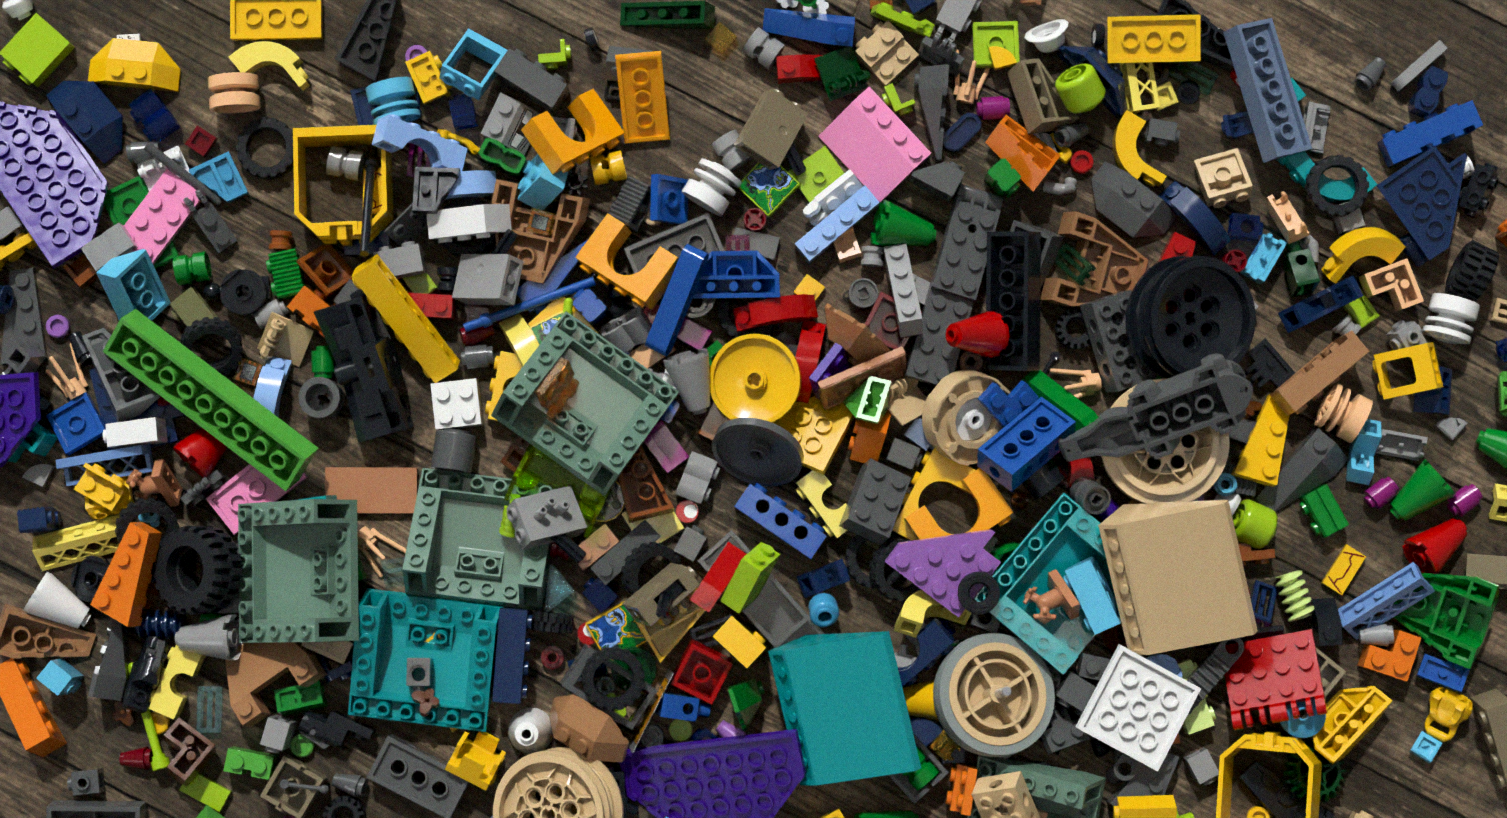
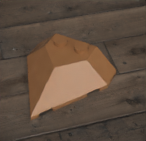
(855, 337)

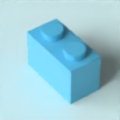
(60, 677)

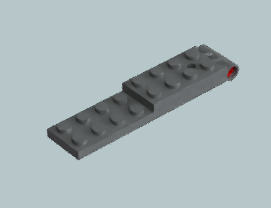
(954, 282)

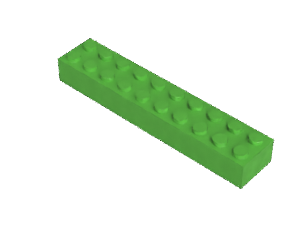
(210, 399)

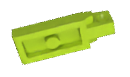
(902, 20)

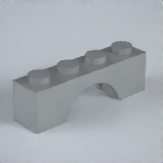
(903, 289)

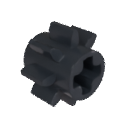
(577, 188)

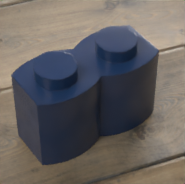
(1427, 93)

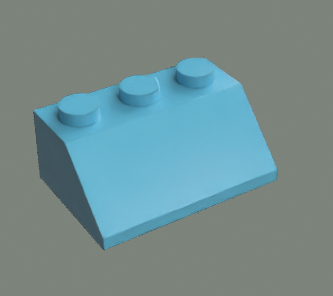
(133, 284)
(1093, 595)

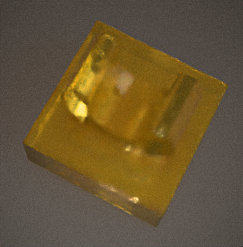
(944, 746)

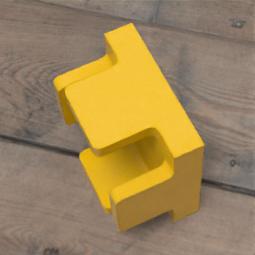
(476, 759)

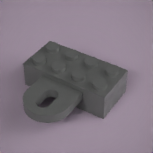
(696, 232)

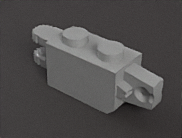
(955, 16)

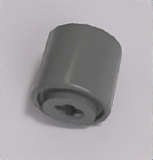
(310, 400)
(453, 450)

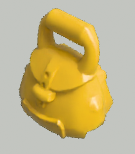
(1448, 710)

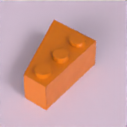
(1023, 151)

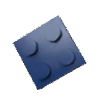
(667, 201)
(76, 423)

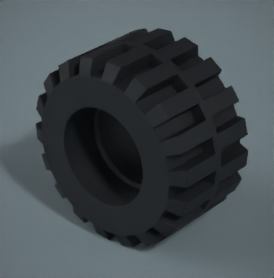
(1472, 271)

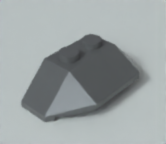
(1130, 203)

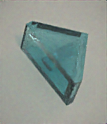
(557, 589)

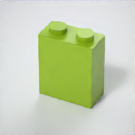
(36, 51)
(750, 577)

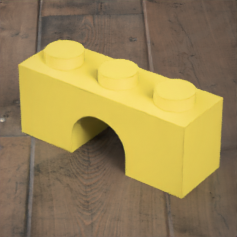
(812, 488)
(166, 698)

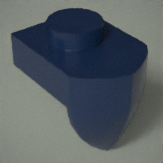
(342, 672)

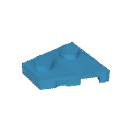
(221, 177)

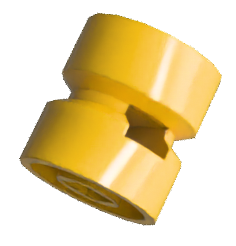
(616, 168)

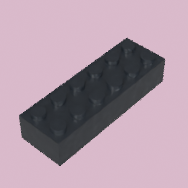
(1015, 294)

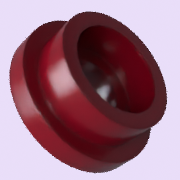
(552, 649)

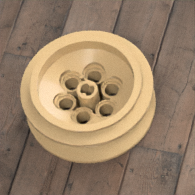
(1167, 484)

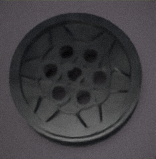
(1226, 315)

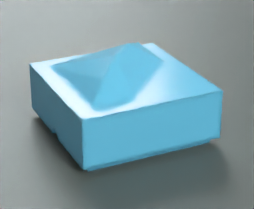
(1425, 747)

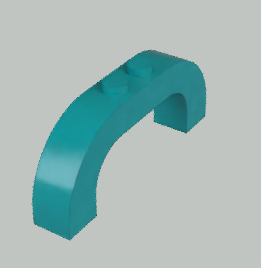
(1330, 189)

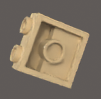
(885, 52)
(1223, 178)

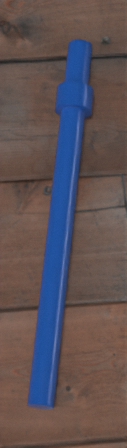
(487, 319)

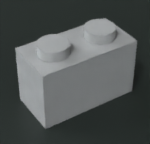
(404, 260)
(278, 733)

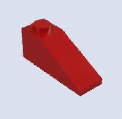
(797, 68)
(718, 577)

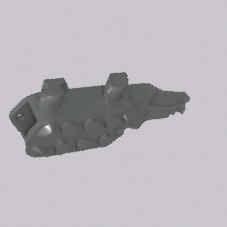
(1166, 411)

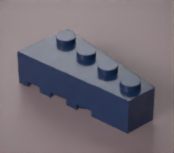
(511, 655)

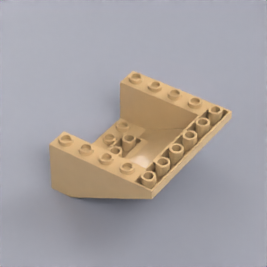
(1177, 575)

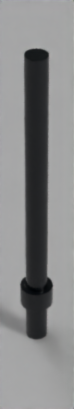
(370, 167)

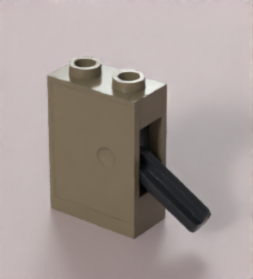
(771, 132)
(662, 595)

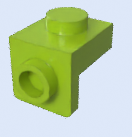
(553, 60)
(891, 99)

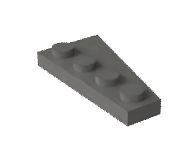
(25, 318)

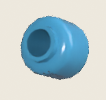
(823, 610)

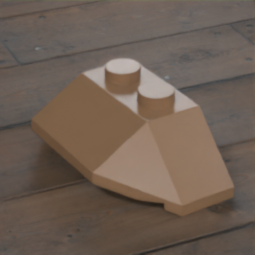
(587, 729)

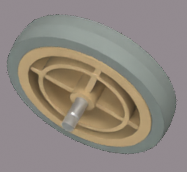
(993, 695)

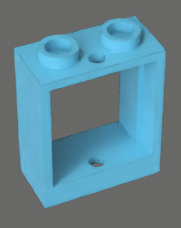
(479, 47)

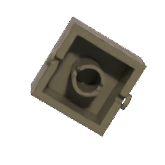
(293, 800)

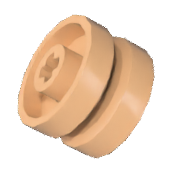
(234, 92)

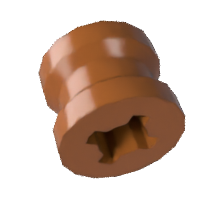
(280, 240)

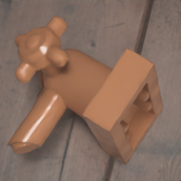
(158, 481)
(1057, 596)

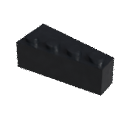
(367, 39)

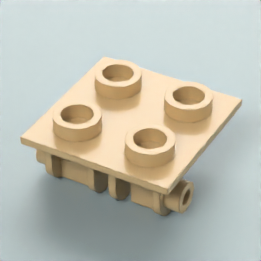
(284, 339)
(906, 400)

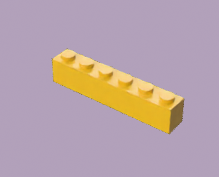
(405, 319)

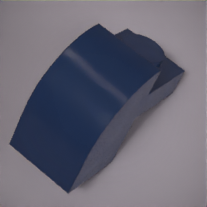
(823, 578)

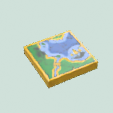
(615, 628)

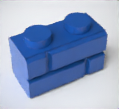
(589, 306)

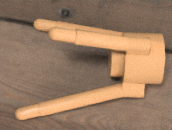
(967, 91)
(1088, 383)
(73, 387)
(367, 541)

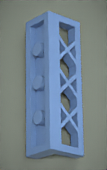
(112, 455)
(1381, 599)

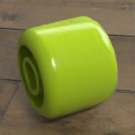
(1080, 88)
(1254, 523)

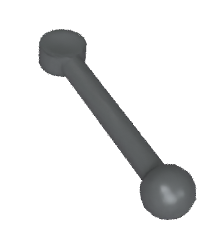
(285, 784)

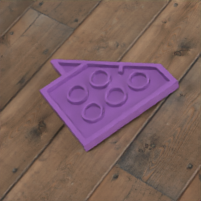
(942, 562)

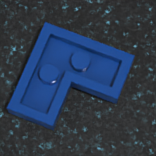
(1005, 407)
(1443, 673)

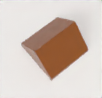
(326, 269)

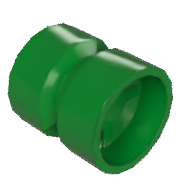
(192, 268)
(923, 775)

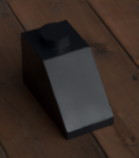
(1326, 622)

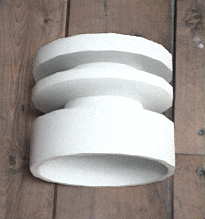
(711, 187)
(1450, 322)

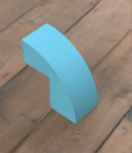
(1361, 453)

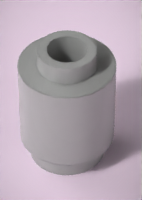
(263, 314)

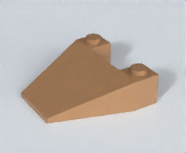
(537, 250)
(1115, 262)
(259, 667)

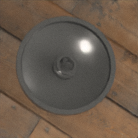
(757, 451)

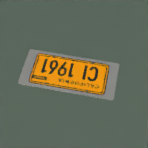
(650, 711)

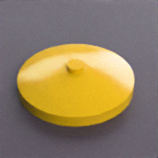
(755, 378)

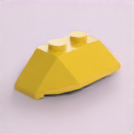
(135, 66)
(1348, 720)

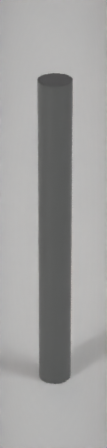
(182, 173)

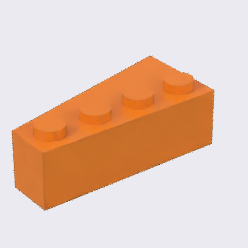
(306, 303)
(128, 575)
(28, 710)

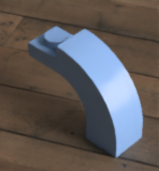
(474, 184)
(271, 383)

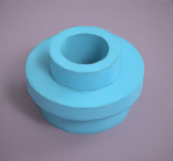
(1231, 481)

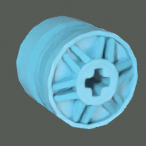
(392, 97)

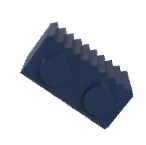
(38, 519)

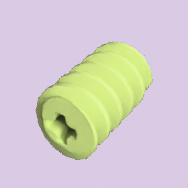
(1295, 595)

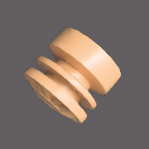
(1339, 411)

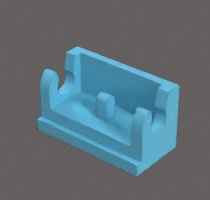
(1263, 258)

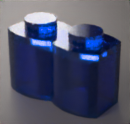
(154, 115)

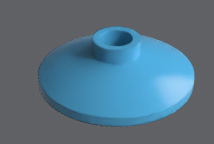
(1303, 727)

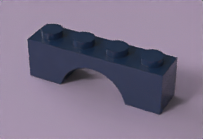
(933, 641)

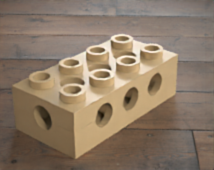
(1004, 797)

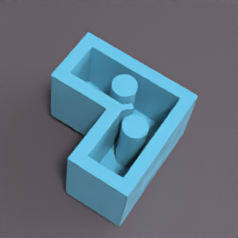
(538, 185)

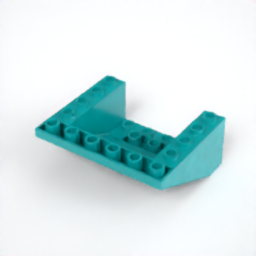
(1056, 542)
(463, 661)
(846, 706)

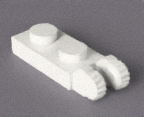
(832, 197)

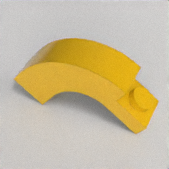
(1126, 153)
(1358, 244)

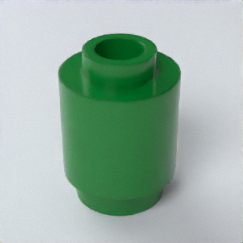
(322, 362)

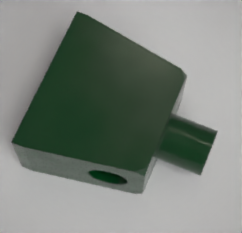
(1300, 270)

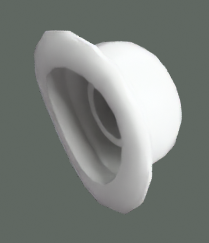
(1048, 36)

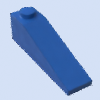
(810, 26)
(555, 281)

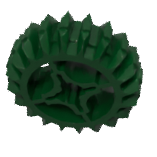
(1297, 778)

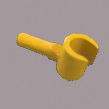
(1065, 152)

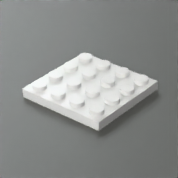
(1138, 707)

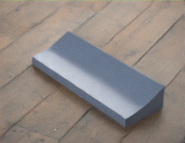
(1267, 89)

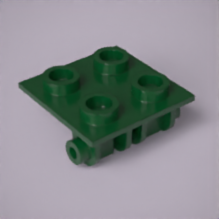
(841, 73)

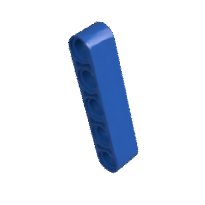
(677, 300)

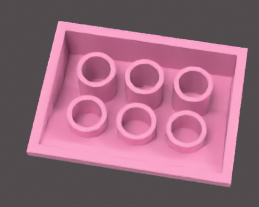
(874, 144)

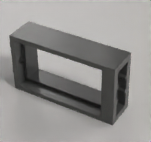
(575, 671)

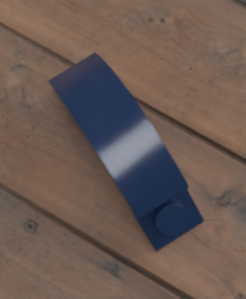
(1197, 216)
(1320, 304)

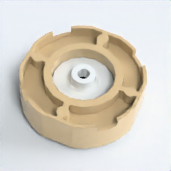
(956, 419)

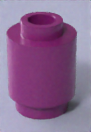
(993, 107)
(1381, 493)
(1464, 500)

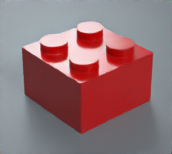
(701, 671)

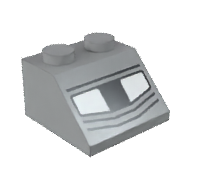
(507, 121)

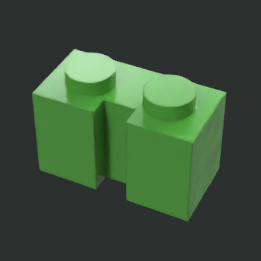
(241, 759)

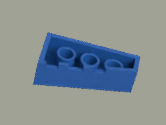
(1434, 131)

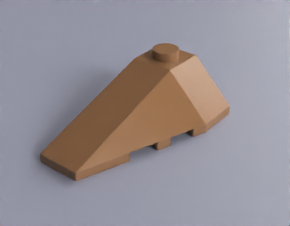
(37, 637)

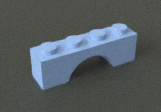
(393, 134)
(836, 224)

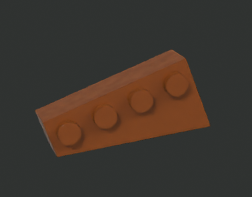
(642, 490)

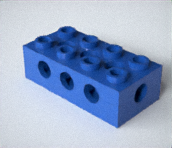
(1025, 444)
(806, 546)

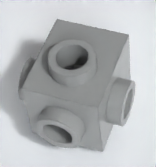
(1405, 335)

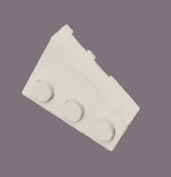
(468, 222)

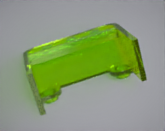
(539, 467)

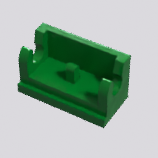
(300, 699)

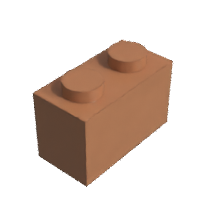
(597, 546)

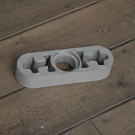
(1419, 65)

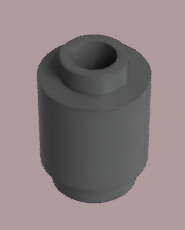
(478, 356)

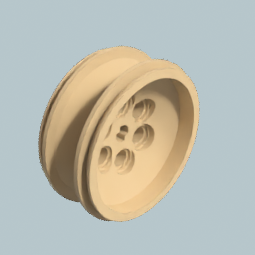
(582, 783)

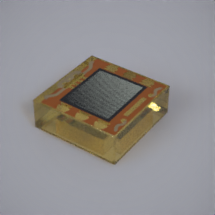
(541, 222)
(248, 372)

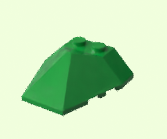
(1453, 616)

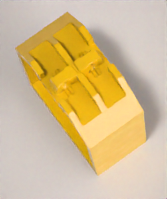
(339, 136)
(1269, 742)

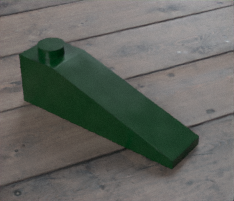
(668, 15)

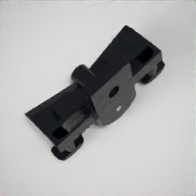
(359, 357)

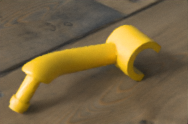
(465, 141)

